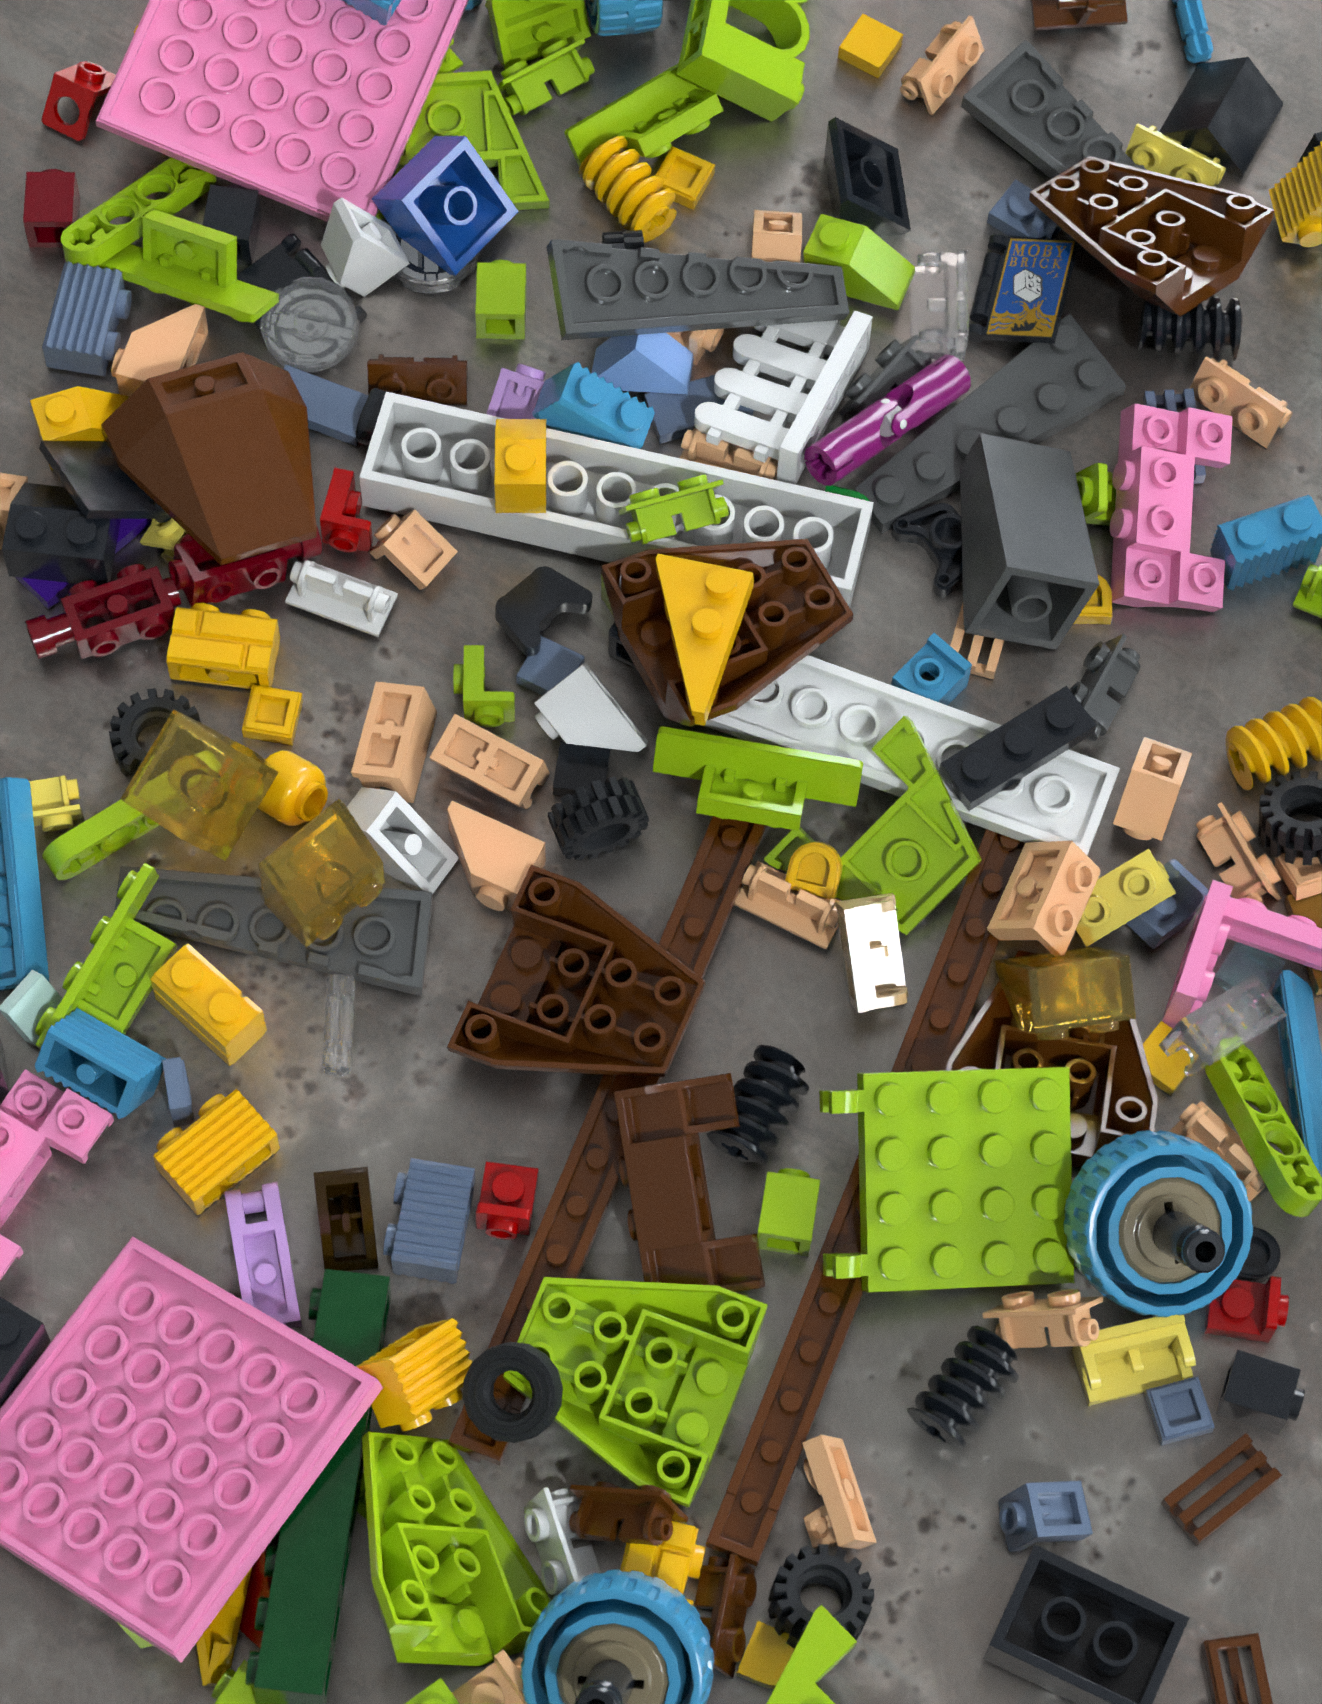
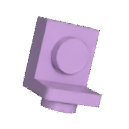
(516, 393)

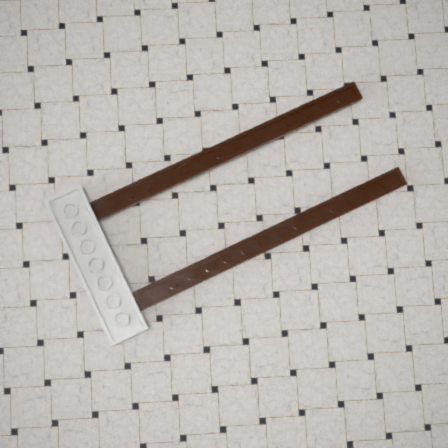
(844, 716)

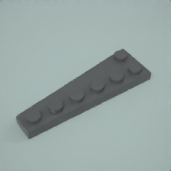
(1038, 116)
(652, 292)
(1023, 401)
(374, 944)

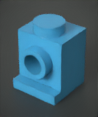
(941, 665)

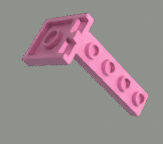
(1243, 922)

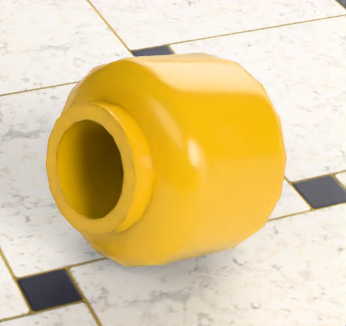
(296, 792)

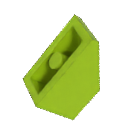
(868, 264)

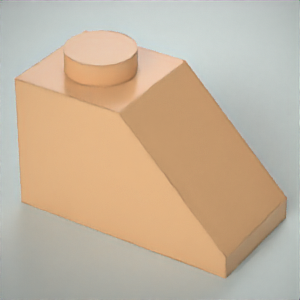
(777, 236)
(160, 348)
(1152, 790)
(493, 855)

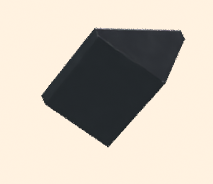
(1225, 113)
(865, 180)

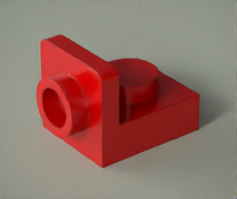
(340, 515)
(506, 1200)
(1248, 1310)

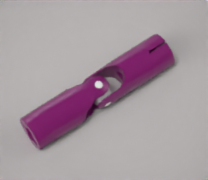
(887, 420)

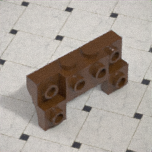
(670, 1186)

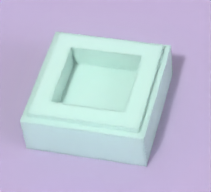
(28, 1004)

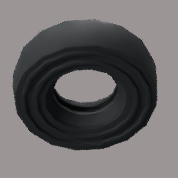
(481, 1403)

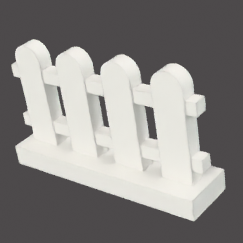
(806, 412)

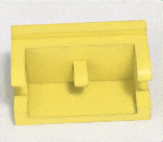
(1134, 1358)

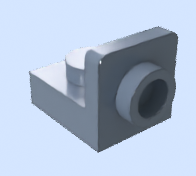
(1020, 217)
(1173, 913)
(1044, 1514)

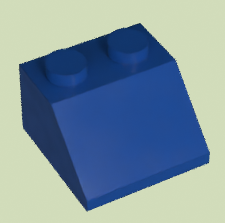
(446, 203)

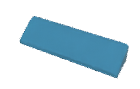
(20, 893)
(1301, 1060)

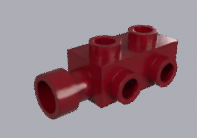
(208, 581)
(109, 614)

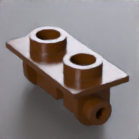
(431, 380)
(643, 1511)
(728, 1591)

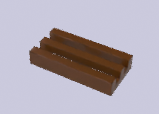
(1255, 1461)
(1214, 1673)

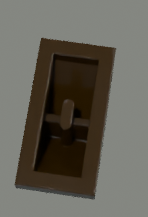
(346, 1219)

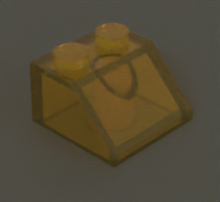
(200, 785)
(321, 875)
(1068, 991)

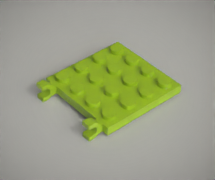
(959, 1178)

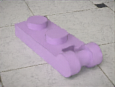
(263, 1254)

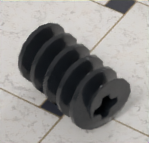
(1198, 325)
(759, 1104)
(964, 1387)

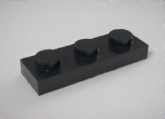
(1017, 748)

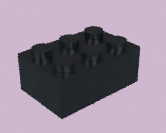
(1084, 1634)

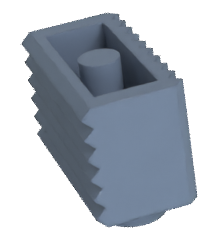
(85, 319)
(431, 1220)

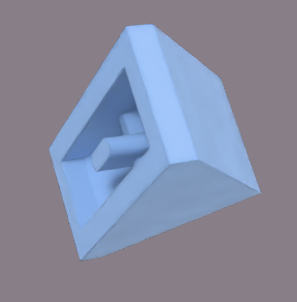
(645, 363)

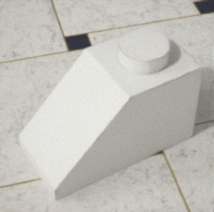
(360, 249)
(587, 714)
(402, 839)

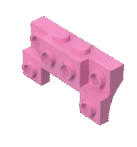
(1155, 508)
(30, 1122)

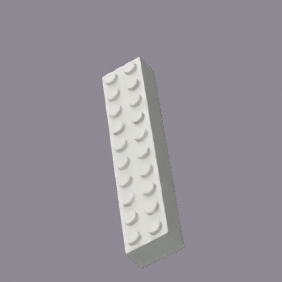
(444, 469)

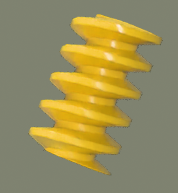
(628, 188)
(1274, 741)

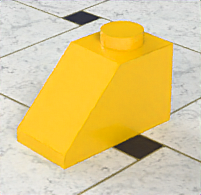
(74, 414)
(520, 466)

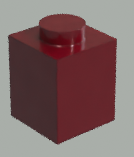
(49, 206)

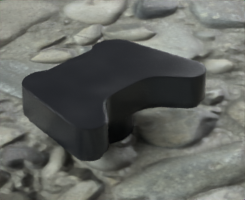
(940, 535)
(534, 604)

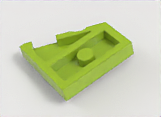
(530, 26)

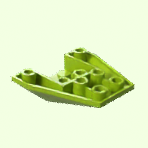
(645, 1371)
(442, 1557)

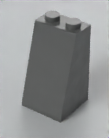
(1023, 542)

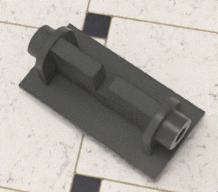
(897, 364)
(1106, 670)

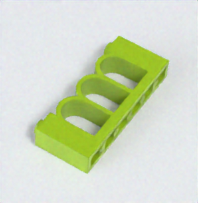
(741, 66)

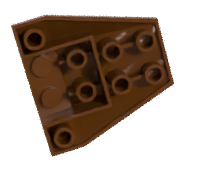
(1156, 231)
(222, 454)
(786, 619)
(578, 990)
(1107, 1071)

